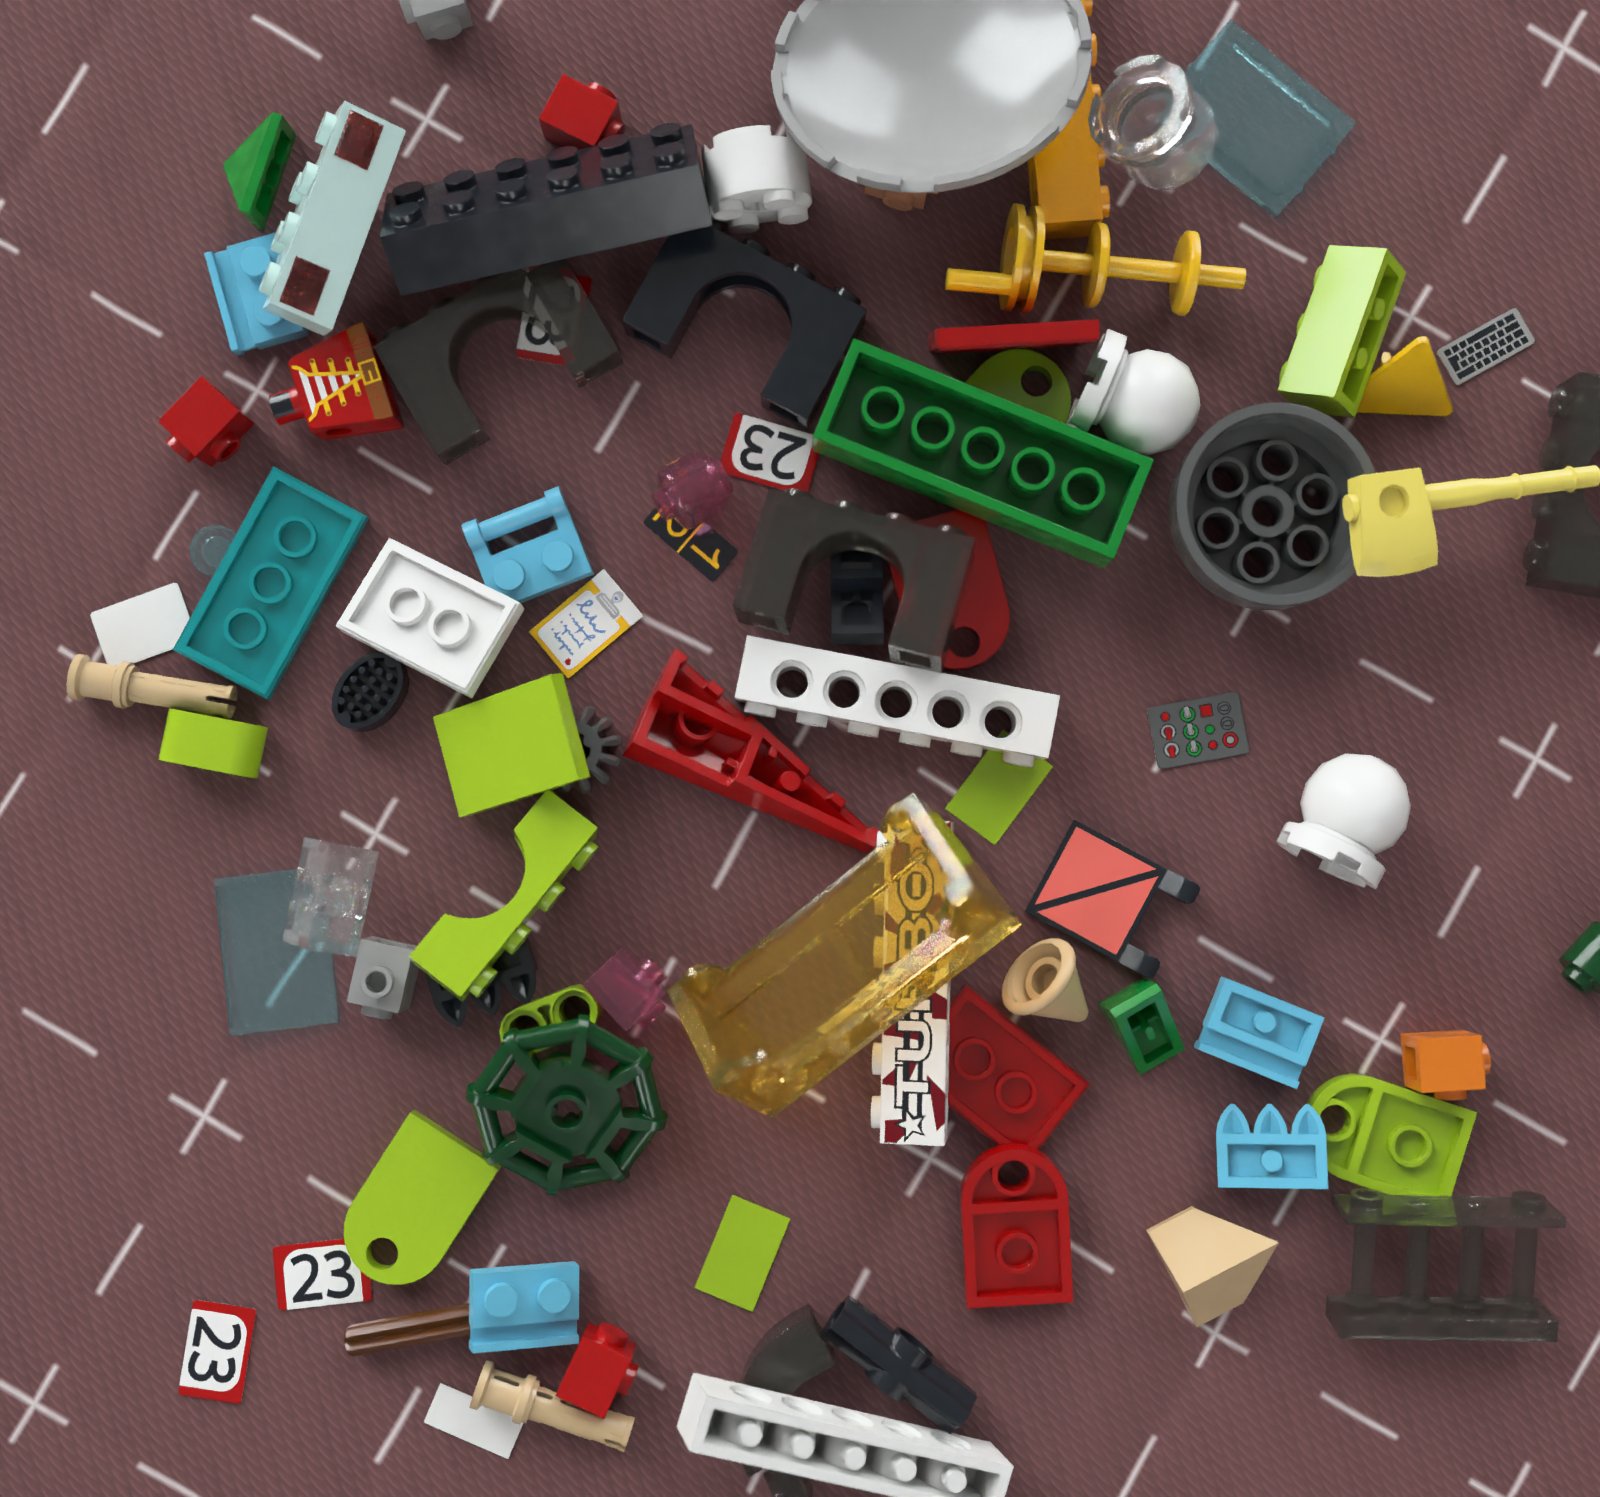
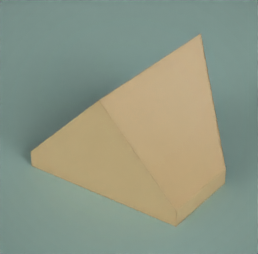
(1210, 1261)

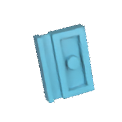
(236, 283)
(1259, 1032)
(523, 1306)

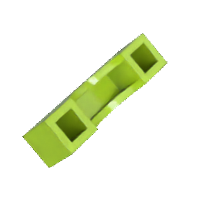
(463, 950)

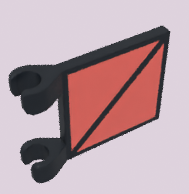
(1101, 893)

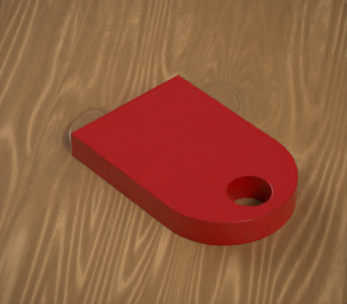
(984, 601)
(1015, 1233)

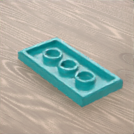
(271, 583)

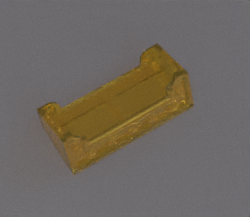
(843, 964)

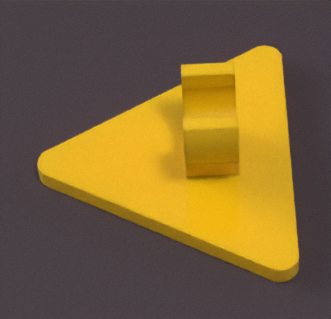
(1407, 384)

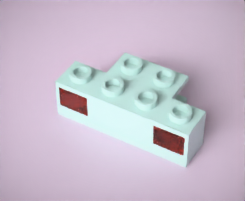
(331, 219)

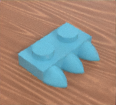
(1271, 1154)

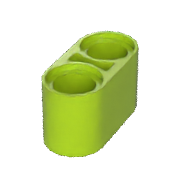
(213, 743)
(550, 1009)

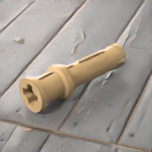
(126, 685)
(527, 1400)

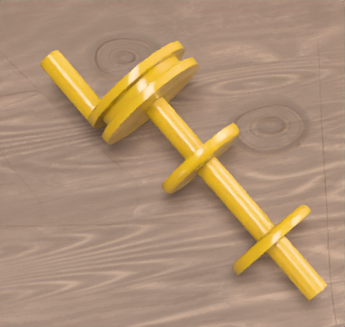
(1025, 258)

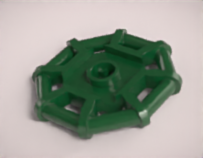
(566, 1078)

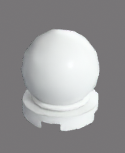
(1137, 398)
(1349, 815)

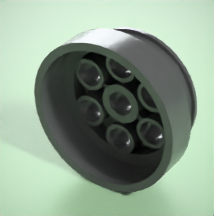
(1312, 454)

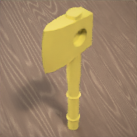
(1394, 518)

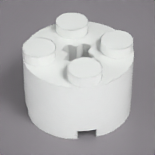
(756, 179)

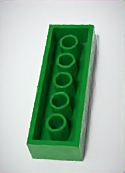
(981, 454)

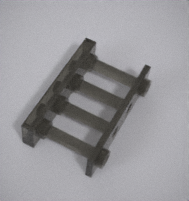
(1465, 1313)

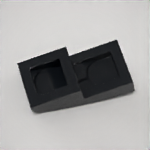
(856, 598)

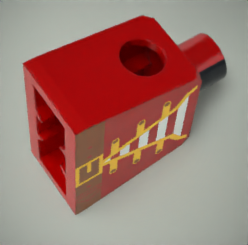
(340, 388)

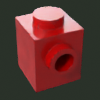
(580, 114)
(205, 424)
(599, 1369)

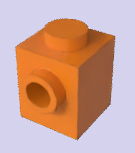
(1445, 1063)

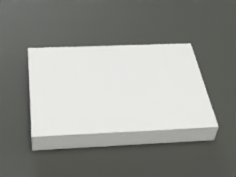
(430, 617)

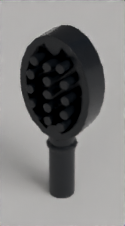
(370, 692)

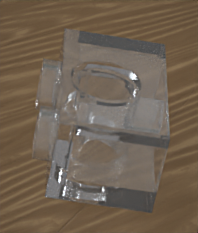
(330, 897)

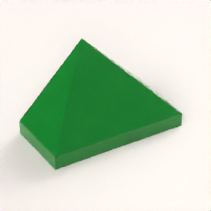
(258, 168)

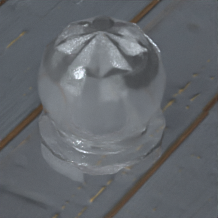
(1154, 123)

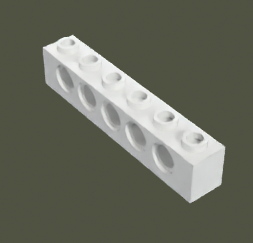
(1030, 711)
(836, 1443)

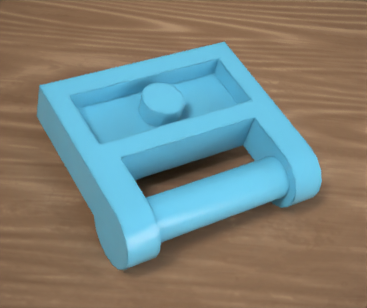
(534, 565)

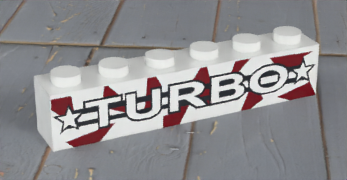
(914, 1071)

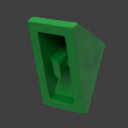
(1143, 1024)

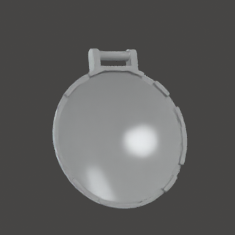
(929, 87)

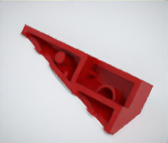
(710, 743)

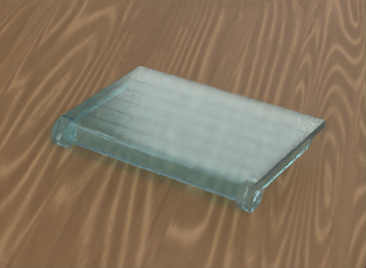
(267, 979)

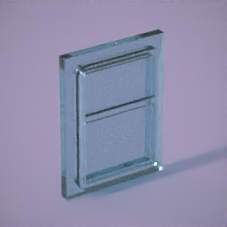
(1266, 117)

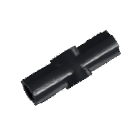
(899, 1364)

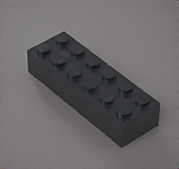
(545, 208)

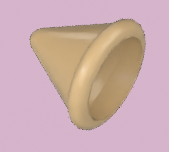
(1045, 983)

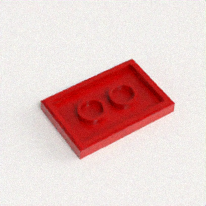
(1013, 336)
(1004, 1076)

